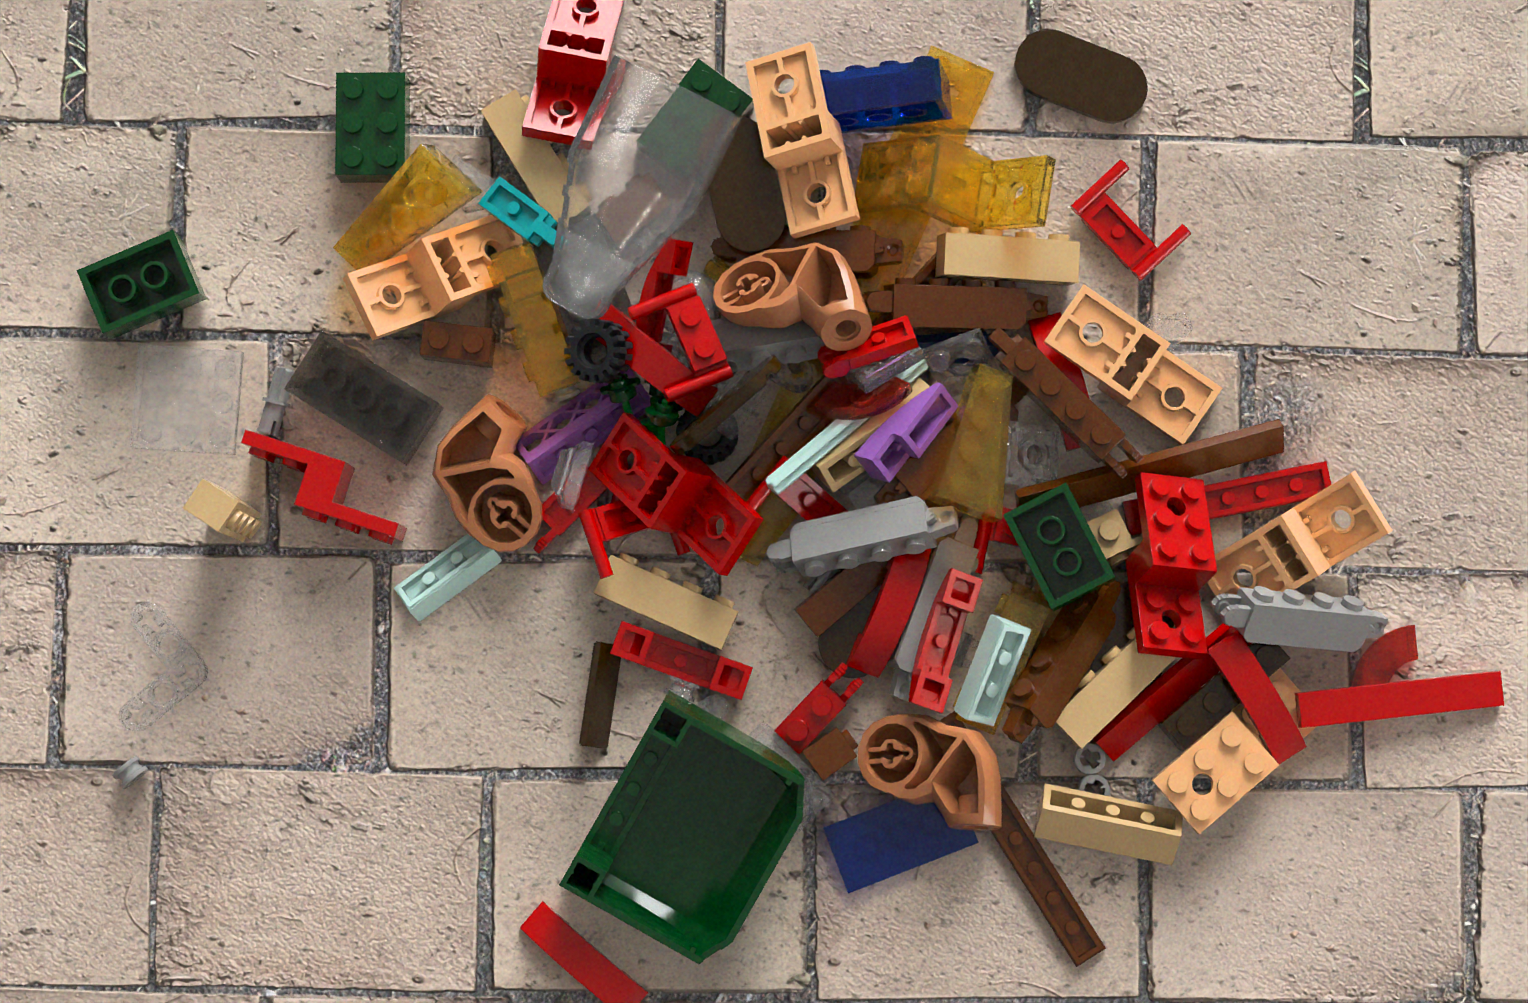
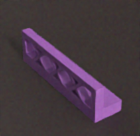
(585, 425)

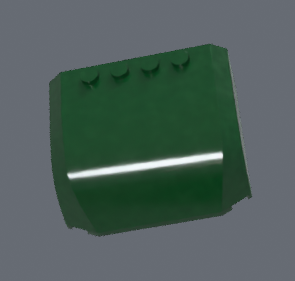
(689, 831)

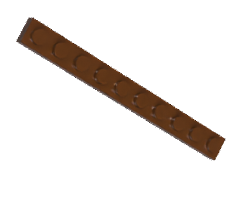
(802, 421)

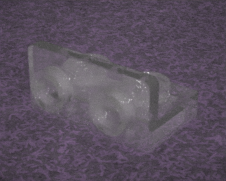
(875, 374)

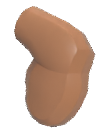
(793, 286)
(485, 480)
(935, 763)

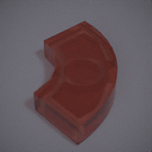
(852, 403)
(1386, 656)

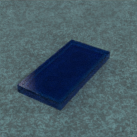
(892, 841)

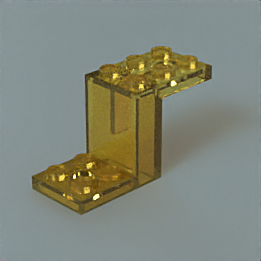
(954, 184)

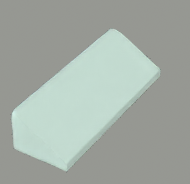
(446, 576)
(992, 670)

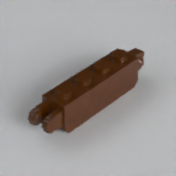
(859, 246)
(957, 306)
(1062, 400)
(918, 473)
(1060, 662)

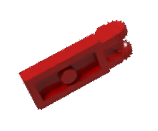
(883, 342)
(561, 519)
(816, 711)

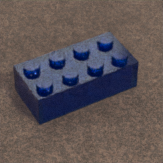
(888, 94)

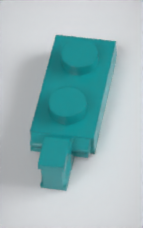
(519, 213)

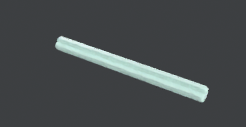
(825, 442)

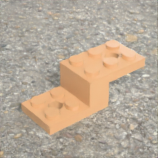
(802, 140)
(430, 278)
(1132, 365)
(1303, 540)
(1231, 759)

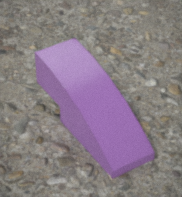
(906, 433)

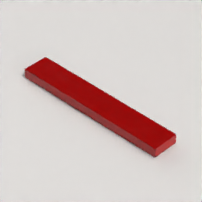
(1250, 493)
(1160, 699)
(1399, 699)

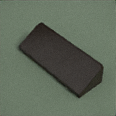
(600, 697)

